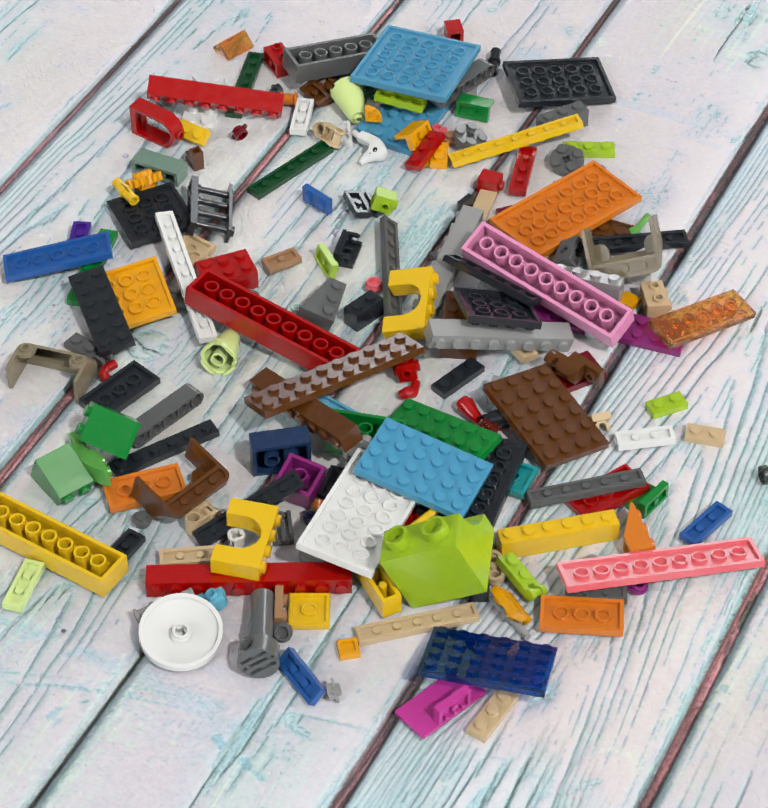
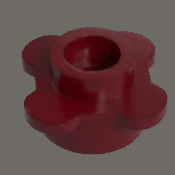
(240, 132)

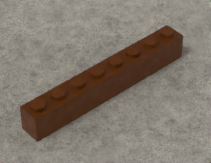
(316, 415)

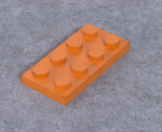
(163, 480)
(582, 615)

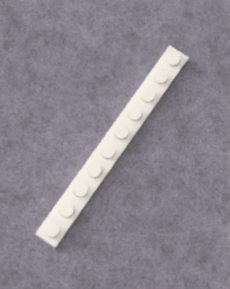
(183, 271)

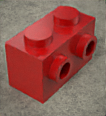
(273, 57)

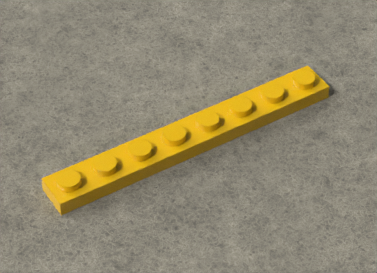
(515, 140)

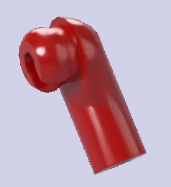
(106, 368)

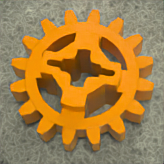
(144, 179)

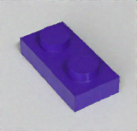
(80, 229)

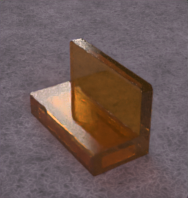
(235, 45)

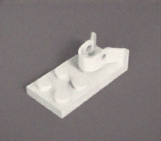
(203, 117)

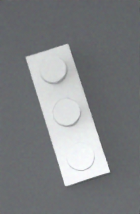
(301, 116)
(645, 438)

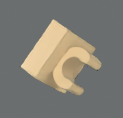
(601, 419)

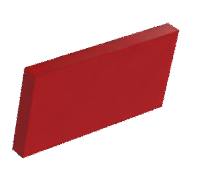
(607, 501)

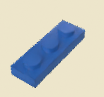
(705, 524)
(301, 676)

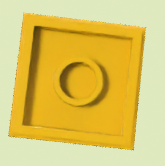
(309, 611)

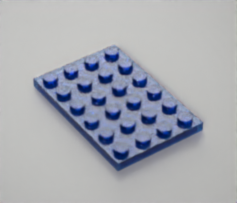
(488, 661)

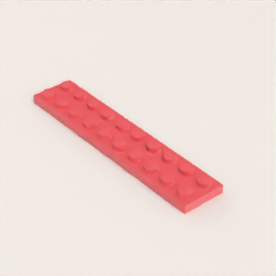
(659, 564)

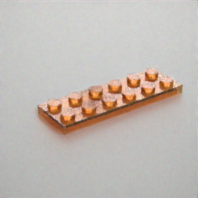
(701, 319)

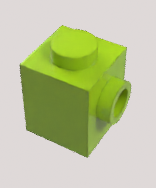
(384, 200)

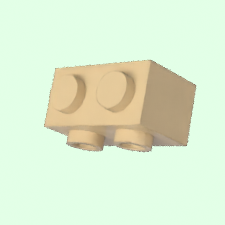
(654, 298)

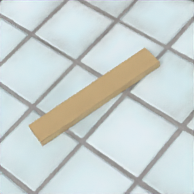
(416, 624)

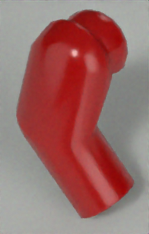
(410, 391)

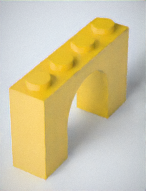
(412, 281)
(251, 560)

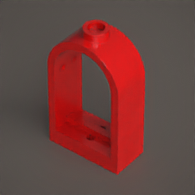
(141, 110)

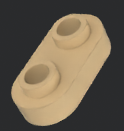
(496, 575)

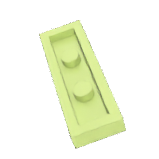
(23, 585)

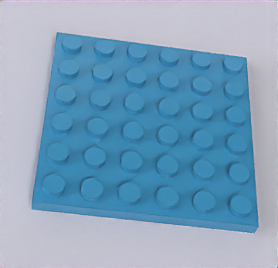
(415, 64)

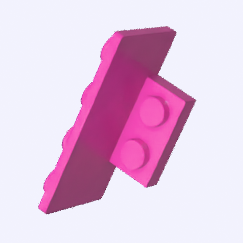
(437, 706)

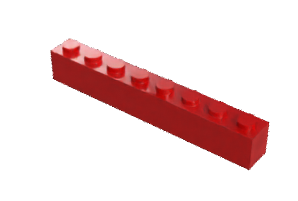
(215, 96)

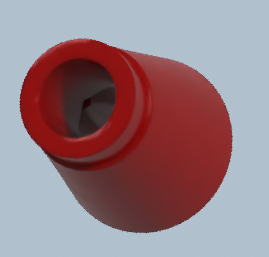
(469, 409)

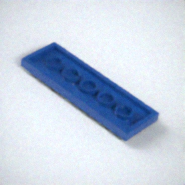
(57, 256)

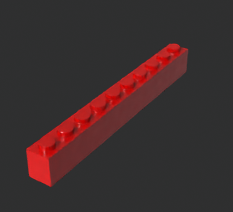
(294, 576)

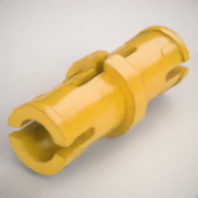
(125, 191)

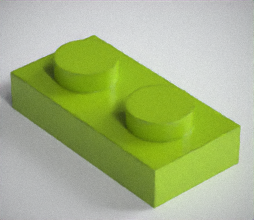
(326, 261)
(666, 405)

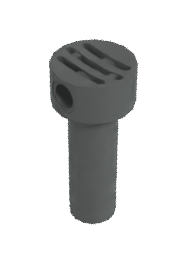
(259, 651)

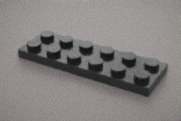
(101, 311)

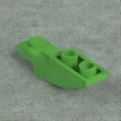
(92, 461)

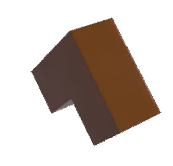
(195, 158)

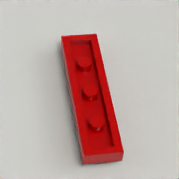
(522, 171)

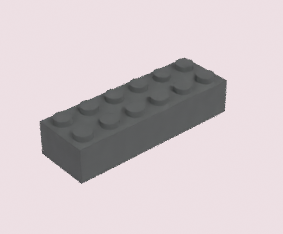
(326, 57)

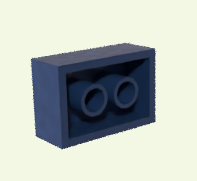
(272, 447)

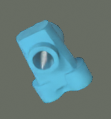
(216, 597)

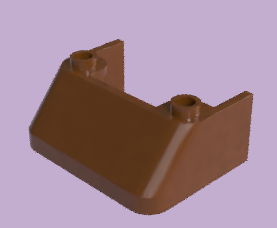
(206, 481)

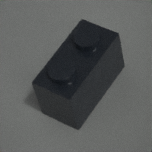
(363, 310)

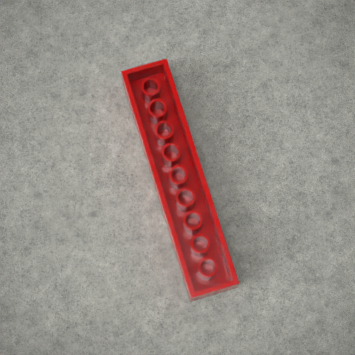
(264, 321)

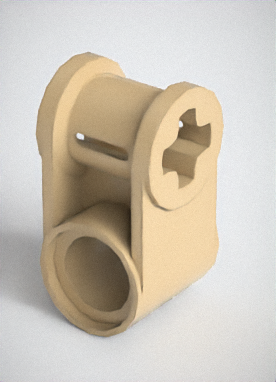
(329, 133)
(200, 516)

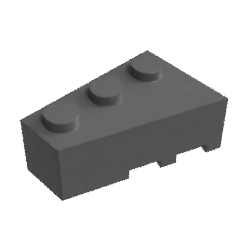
(323, 304)

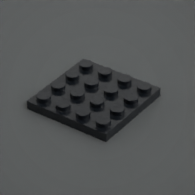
(139, 221)
(495, 309)

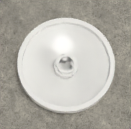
(180, 632)

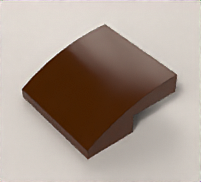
(319, 91)

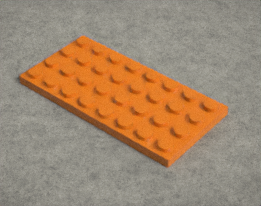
(566, 208)

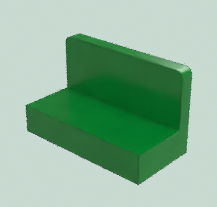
(473, 107)
(650, 500)

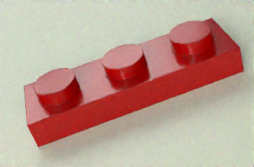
(424, 151)

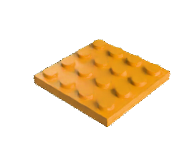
(142, 292)

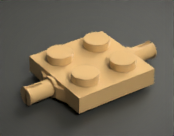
(197, 248)

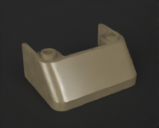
(629, 264)
(54, 359)

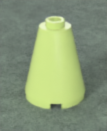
(349, 98)
(221, 353)

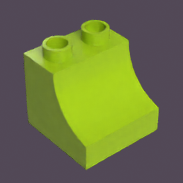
(439, 558)

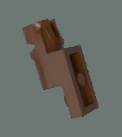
(574, 367)

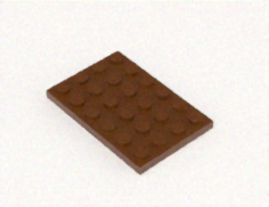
(545, 416)

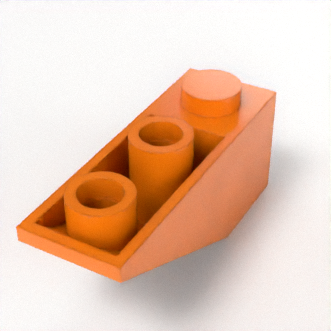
(636, 533)

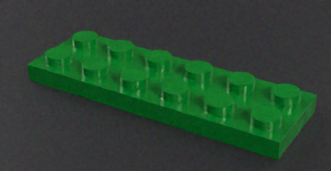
(448, 428)

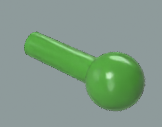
(640, 224)

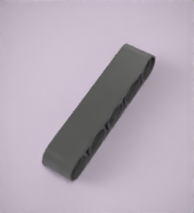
(476, 74)
(167, 413)

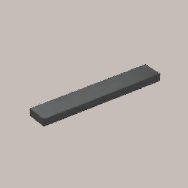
(585, 488)

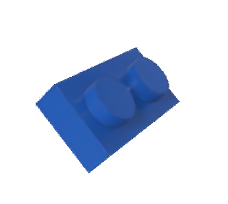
(317, 199)

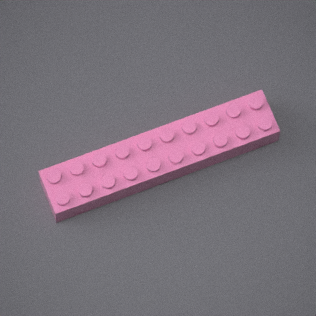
(558, 288)

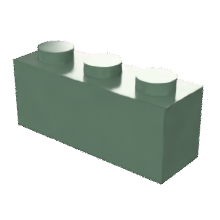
(172, 169)

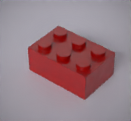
(235, 266)

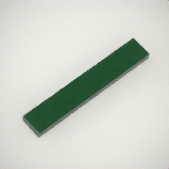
(248, 76)
(289, 170)

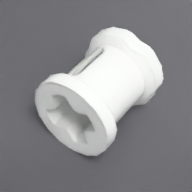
(234, 538)

